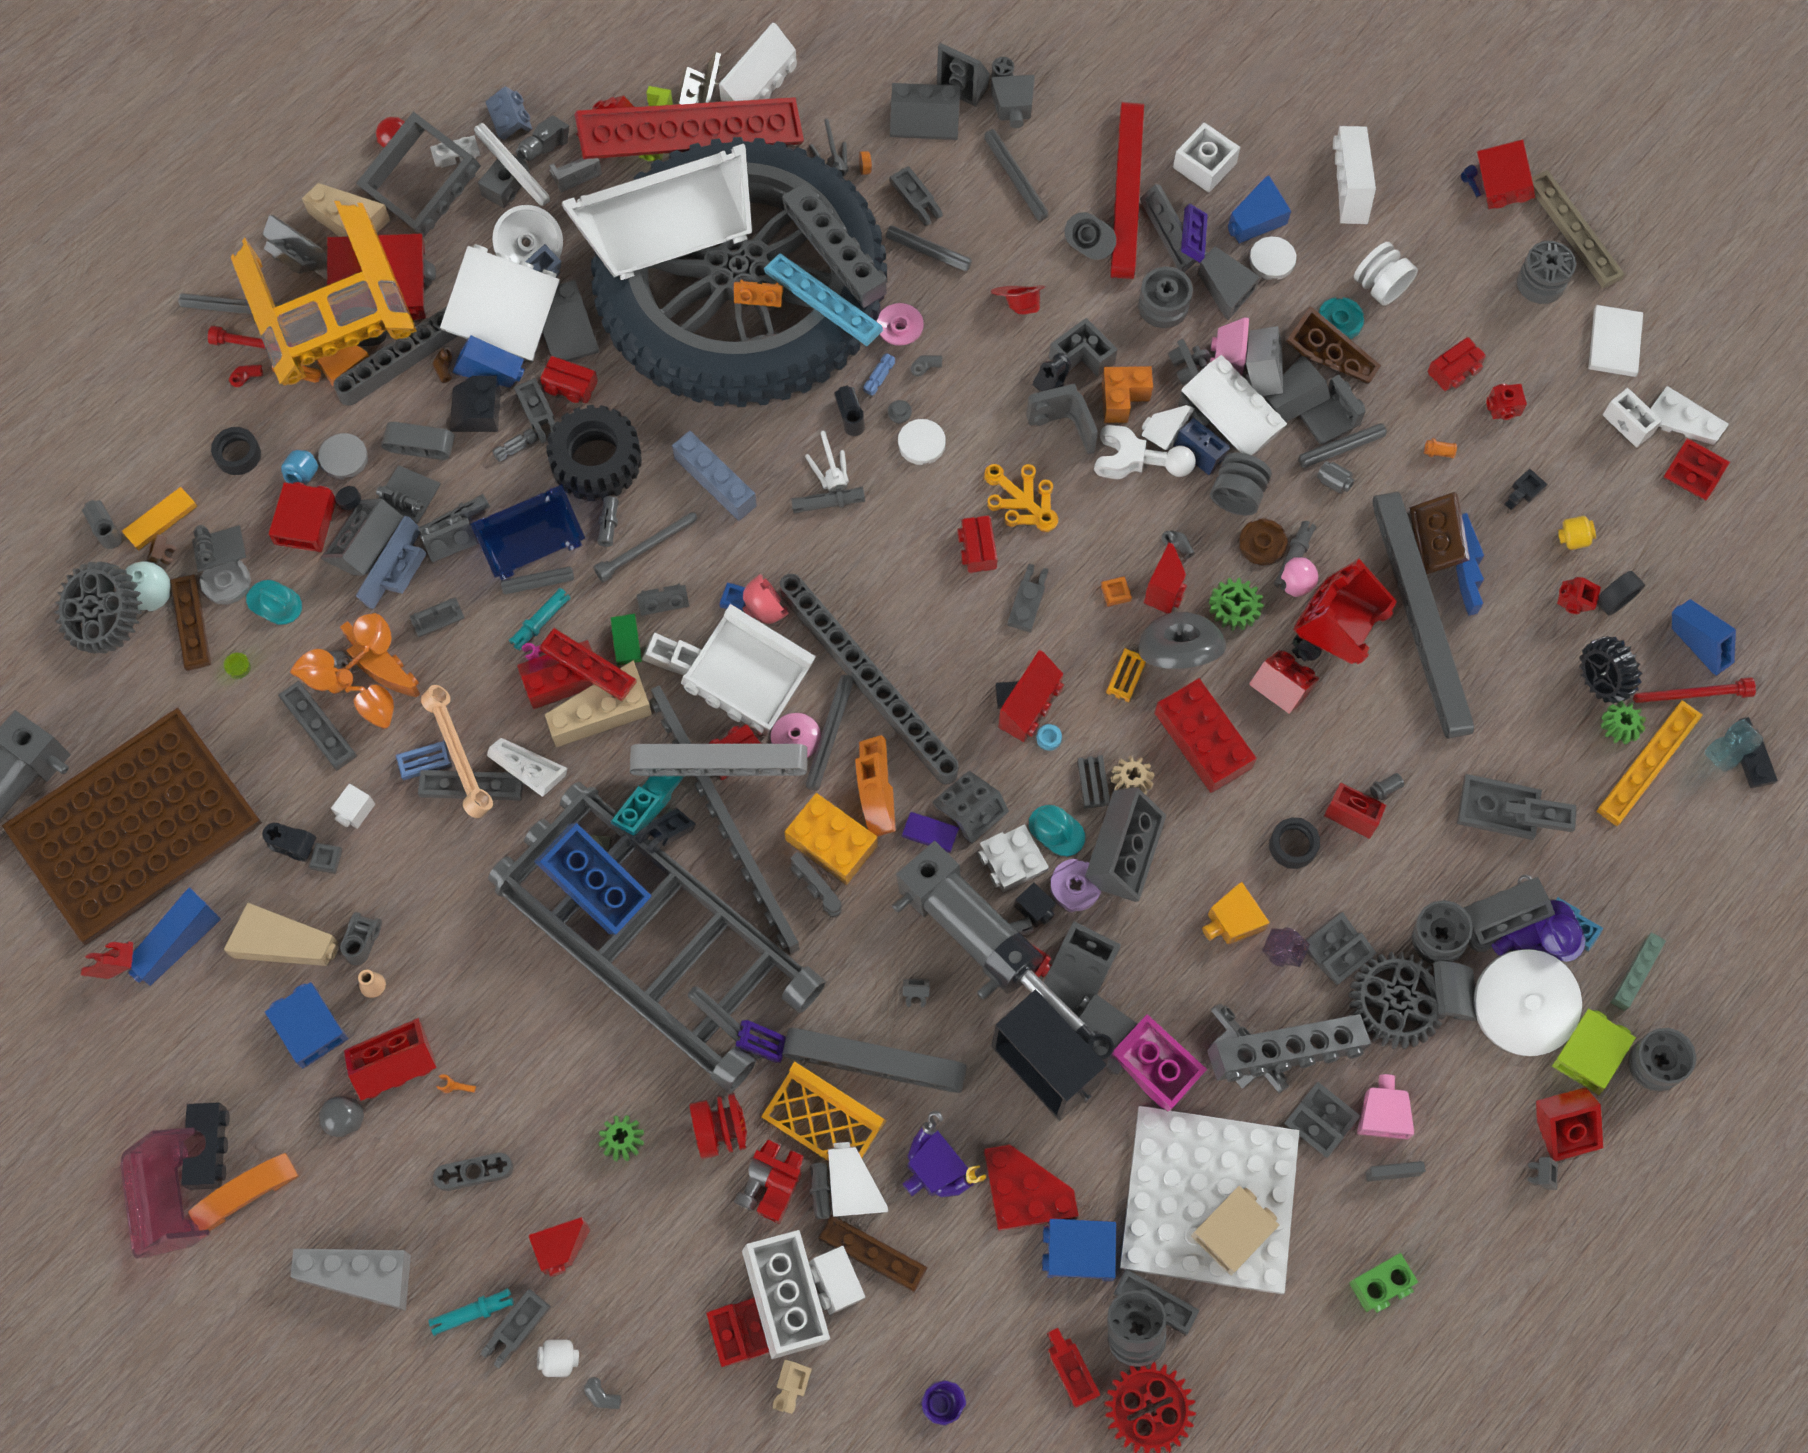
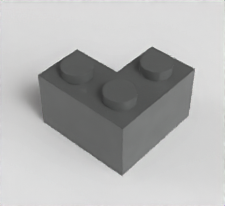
(1087, 345)

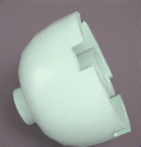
(152, 584)

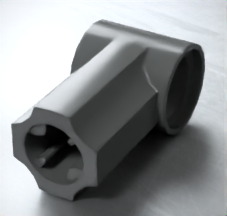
(102, 524)

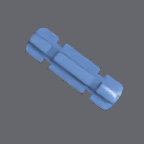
(879, 374)

